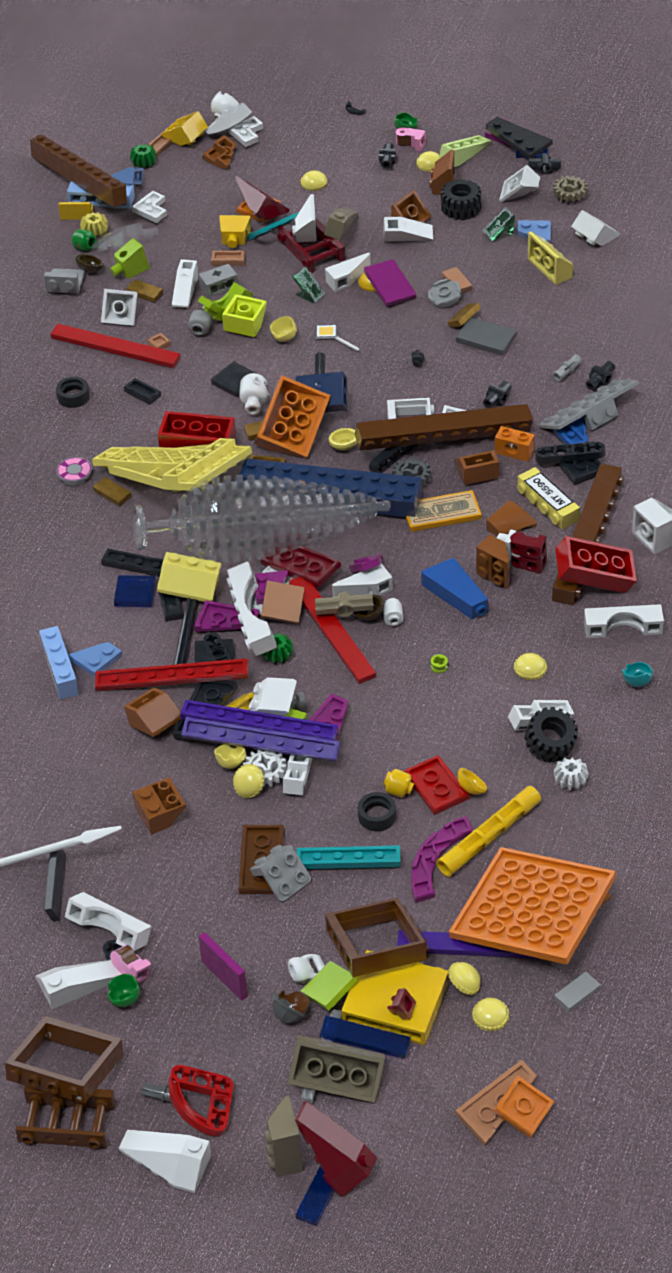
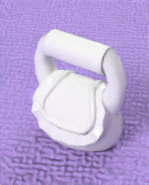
(301, 969)

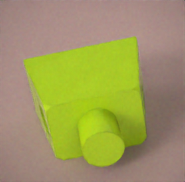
(130, 260)

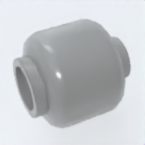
(199, 322)

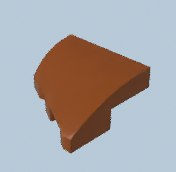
(220, 153)
(509, 518)

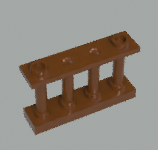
(99, 1100)

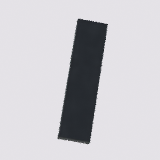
(132, 562)
(55, 884)

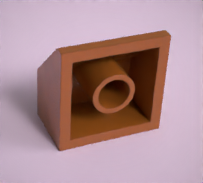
(442, 172)

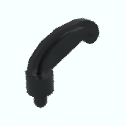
(349, 108)

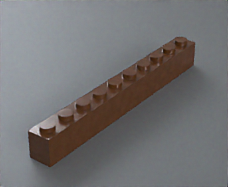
(78, 170)
(441, 427)
(592, 523)

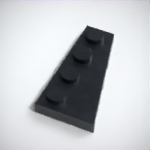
(519, 138)
(208, 692)

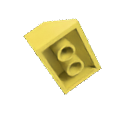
(548, 259)
(189, 577)

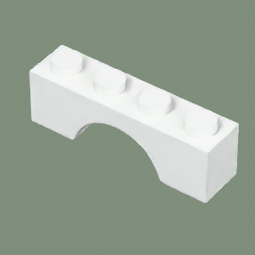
(645, 618)
(90, 911)

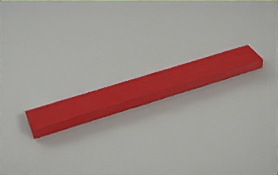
(115, 345)
(336, 634)
(171, 674)

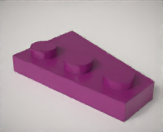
(219, 616)
(332, 712)

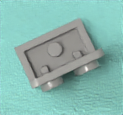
(63, 280)
(282, 871)

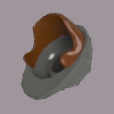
(290, 1007)

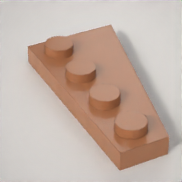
(478, 1111)

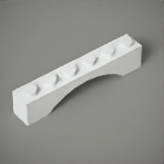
(258, 631)

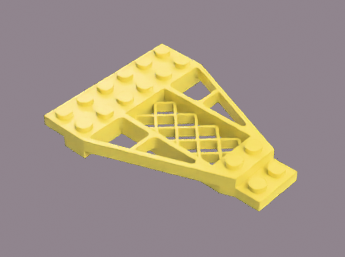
(178, 467)

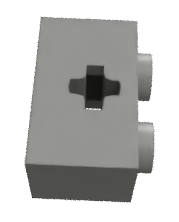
(217, 280)

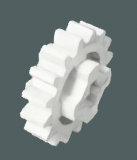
(271, 765)

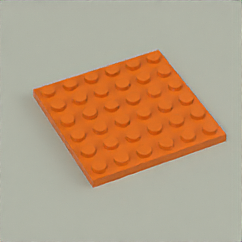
(533, 905)

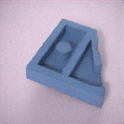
(541, 228)
(96, 657)

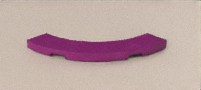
(430, 852)

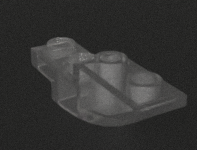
(121, 235)

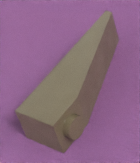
(339, 222)

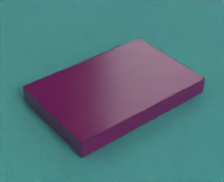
(389, 282)
(223, 966)

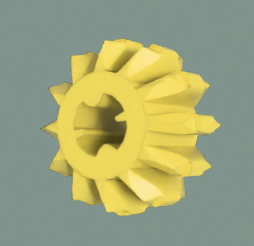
(95, 223)

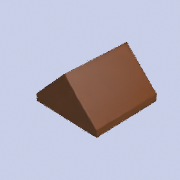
(410, 207)

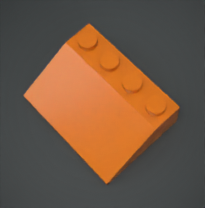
(292, 418)

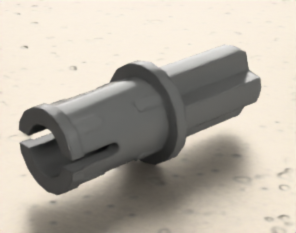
(158, 1092)

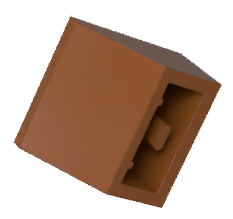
(478, 467)
(493, 561)
(152, 712)
(158, 805)

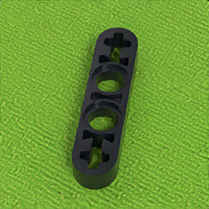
(544, 456)
(388, 458)

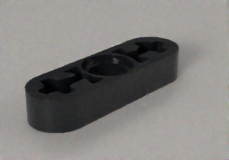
(219, 647)

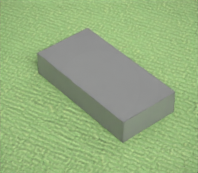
(577, 992)

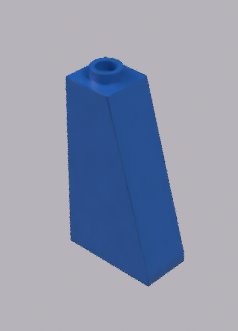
(455, 587)

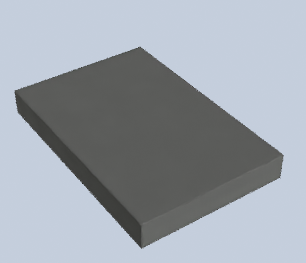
(486, 336)

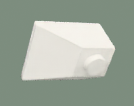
(519, 184)
(305, 222)
(119, 307)

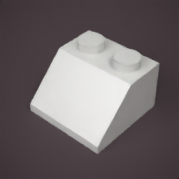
(593, 229)
(273, 696)

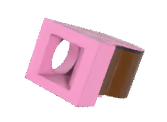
(411, 138)
(129, 963)

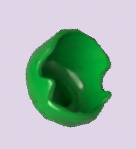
(405, 120)
(123, 990)

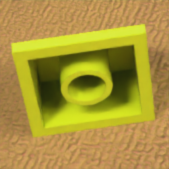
(244, 315)

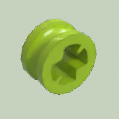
(439, 659)

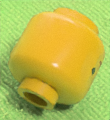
(398, 783)

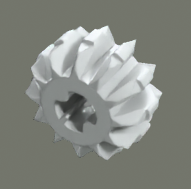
(571, 773)

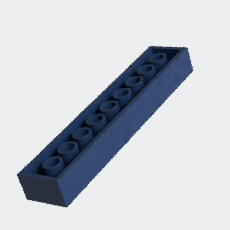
(400, 490)

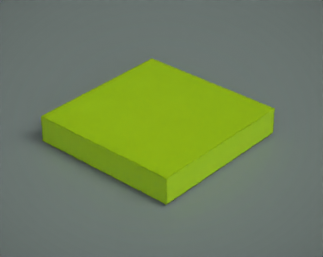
(329, 985)

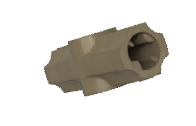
(344, 604)

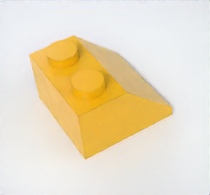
(186, 129)

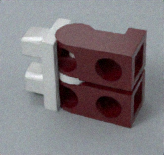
(525, 551)

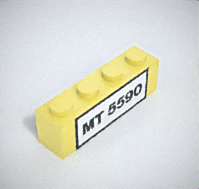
(548, 498)

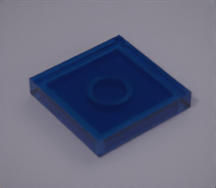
(134, 591)

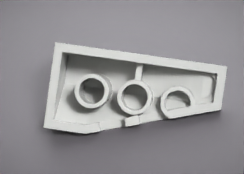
(75, 981)
(172, 1156)

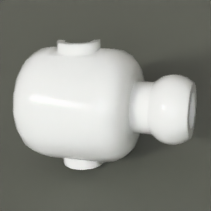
(253, 392)

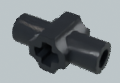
(387, 155)
(544, 163)
(600, 375)
(497, 394)

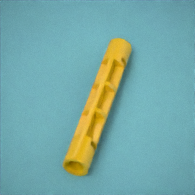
(488, 831)

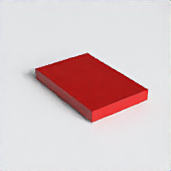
(437, 785)

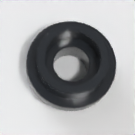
(417, 358)

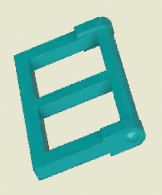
(288, 219)

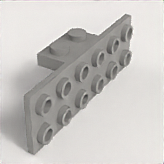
(595, 407)

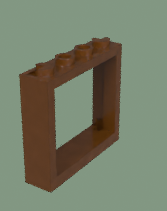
(371, 914)
(71, 1035)

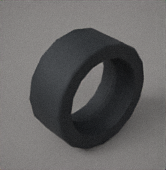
(75, 400)
(376, 823)

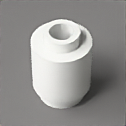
(393, 612)

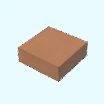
(159, 341)

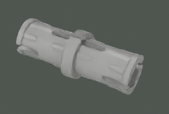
(561, 373)

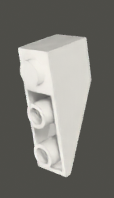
(406, 230)
(347, 272)
(185, 283)
(371, 581)

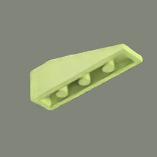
(465, 148)

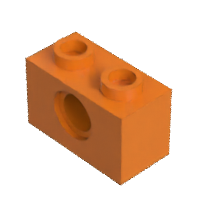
(514, 443)

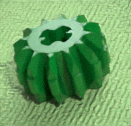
(143, 156)
(283, 650)

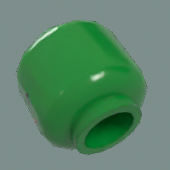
(83, 240)

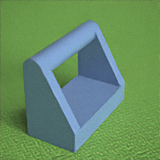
(130, 175)

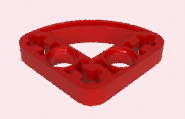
(216, 1095)

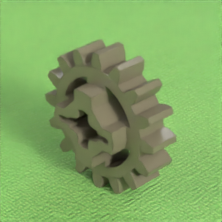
(570, 188)

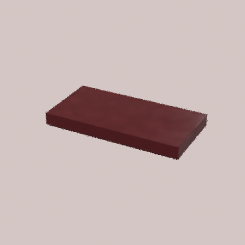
(303, 563)

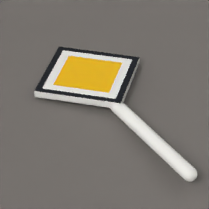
(330, 331)

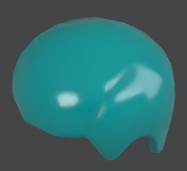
(637, 674)

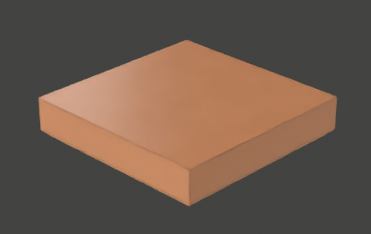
(282, 602)

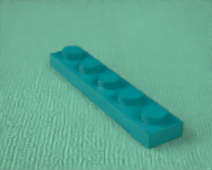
(349, 857)

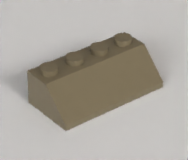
(336, 1068)

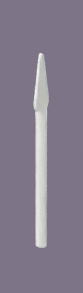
(86, 838)

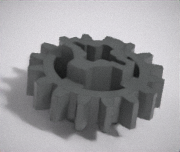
(413, 468)

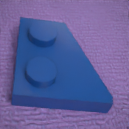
(573, 432)

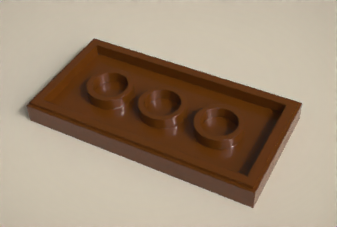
(256, 843)

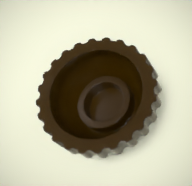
(89, 263)
(368, 615)

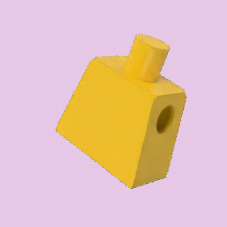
(234, 229)

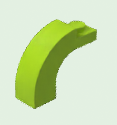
(216, 308)

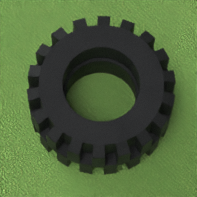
(461, 199)
(558, 722)

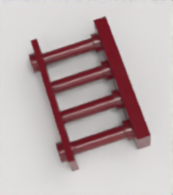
(334, 246)

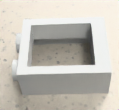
(409, 407)

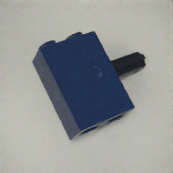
(330, 383)

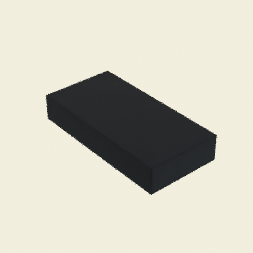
(142, 391)
(171, 607)

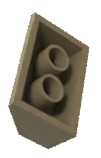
(283, 1141)

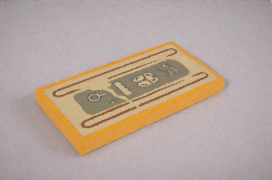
(445, 511)

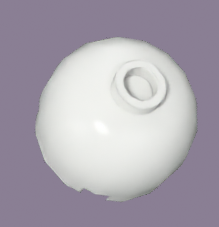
(221, 103)

